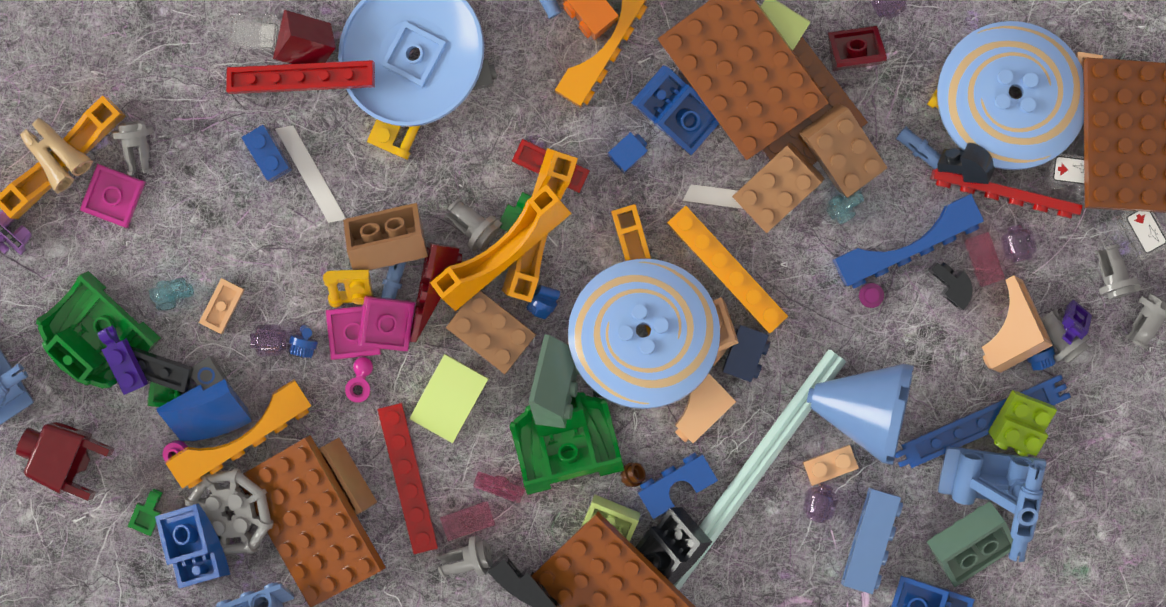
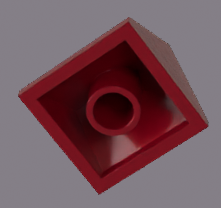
(303, 40)
(856, 48)

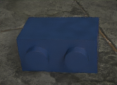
(744, 357)

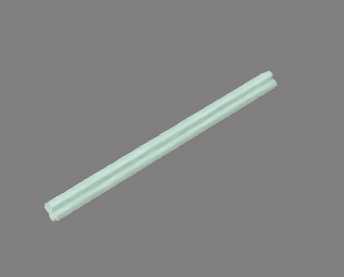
(765, 454)

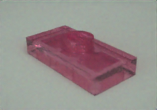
(984, 259)
(499, 486)
(467, 520)

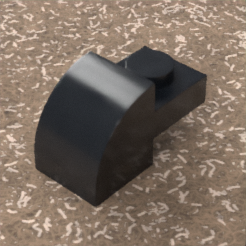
(973, 163)
(958, 288)

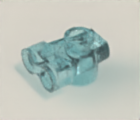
(841, 207)
(167, 292)

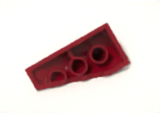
(438, 259)

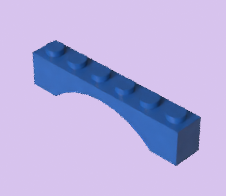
(954, 219)

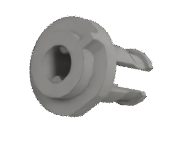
(134, 134)
(473, 225)
(1115, 274)
(1148, 320)
(1055, 330)
(475, 555)

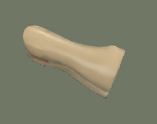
(73, 159)

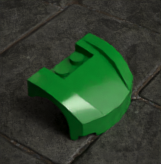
(72, 329)
(566, 453)

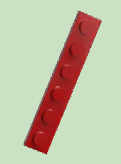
(300, 77)
(1015, 196)
(407, 478)

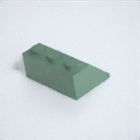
(553, 384)
(971, 544)

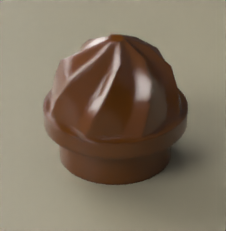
(633, 474)

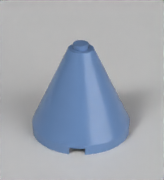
(867, 407)

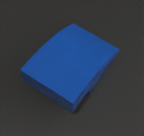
(676, 109)
(205, 413)
(191, 546)
(922, 594)

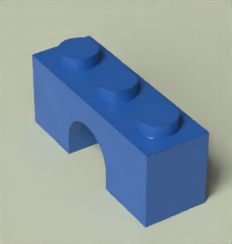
(656, 493)

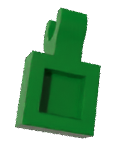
(512, 213)
(144, 514)

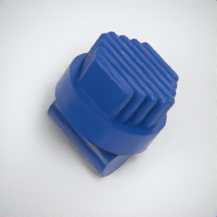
(543, 301)
(302, 344)
(1043, 359)

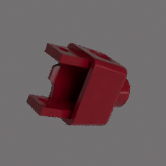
(58, 456)

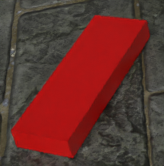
(532, 156)

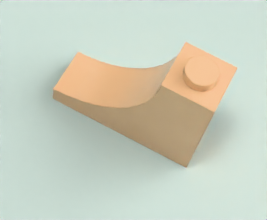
(1020, 335)
(703, 409)

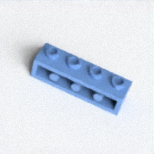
(870, 541)

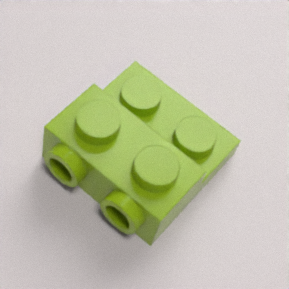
(1022, 424)

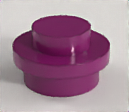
(871, 295)

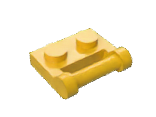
(385, 135)
(356, 284)

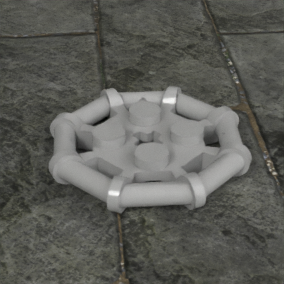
(241, 504)

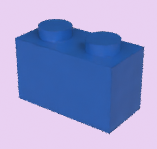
(628, 152)
(266, 153)

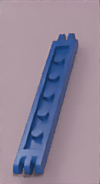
(972, 425)

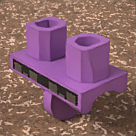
(17, 239)

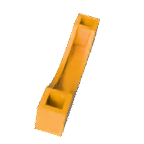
(579, 80)
(86, 134)
(631, 236)
(727, 269)
(525, 271)
(466, 279)
(194, 462)

